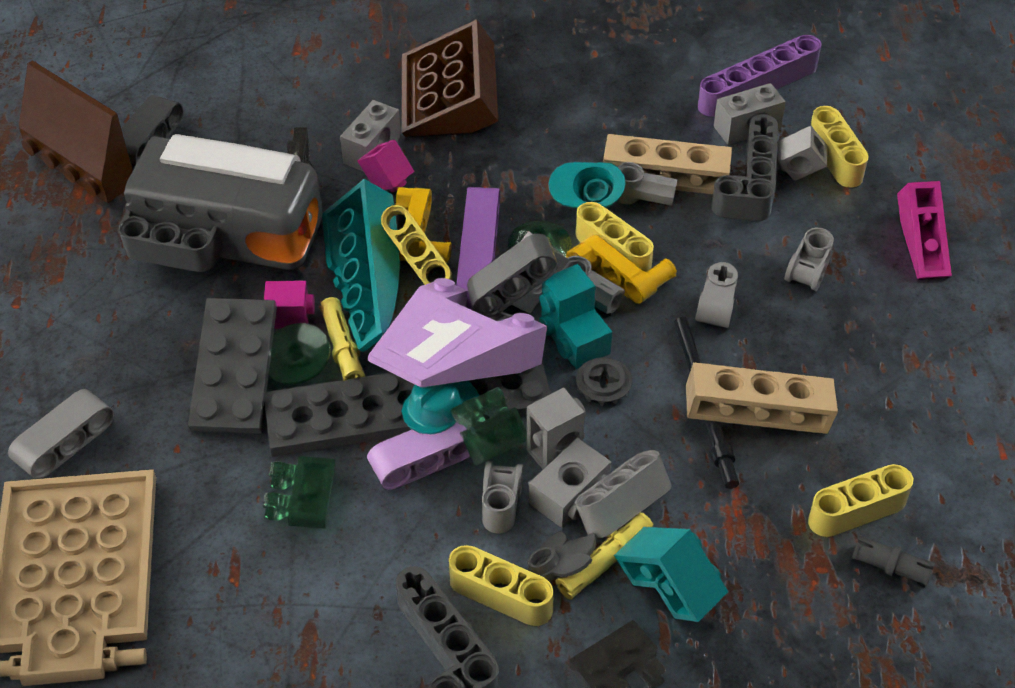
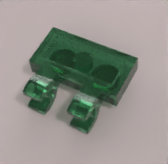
(492, 436)
(311, 492)

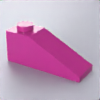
(925, 228)

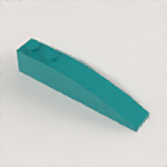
(363, 260)

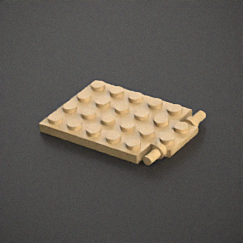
(75, 574)

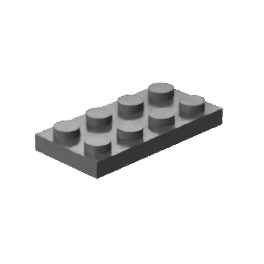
(233, 366)

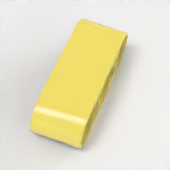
(845, 153)
(597, 220)
(406, 236)
(845, 505)
(509, 600)

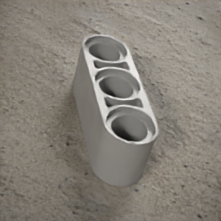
(60, 434)
(623, 493)

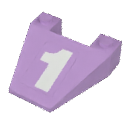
(445, 342)

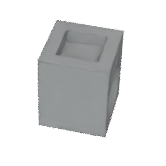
(802, 153)

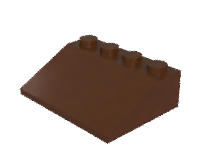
(450, 84)
(73, 134)

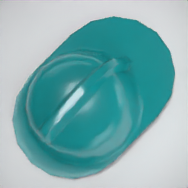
(587, 182)
(429, 407)

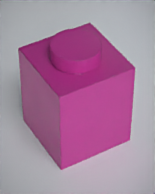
(386, 166)
(292, 301)

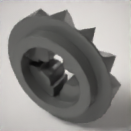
(592, 372)

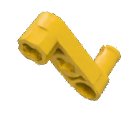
(418, 204)
(621, 271)

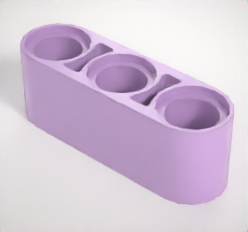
(416, 455)

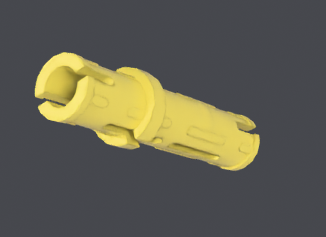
(344, 349)
(602, 557)

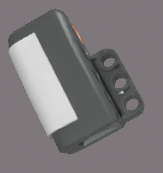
(219, 200)

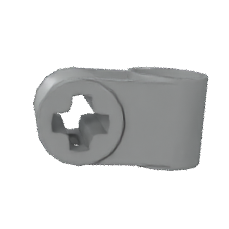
(811, 258)
(718, 295)
(500, 496)

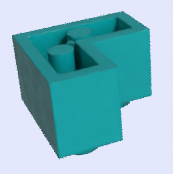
(571, 317)
(676, 567)

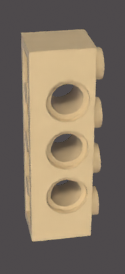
(691, 163)
(761, 398)

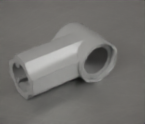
(646, 186)
(607, 294)

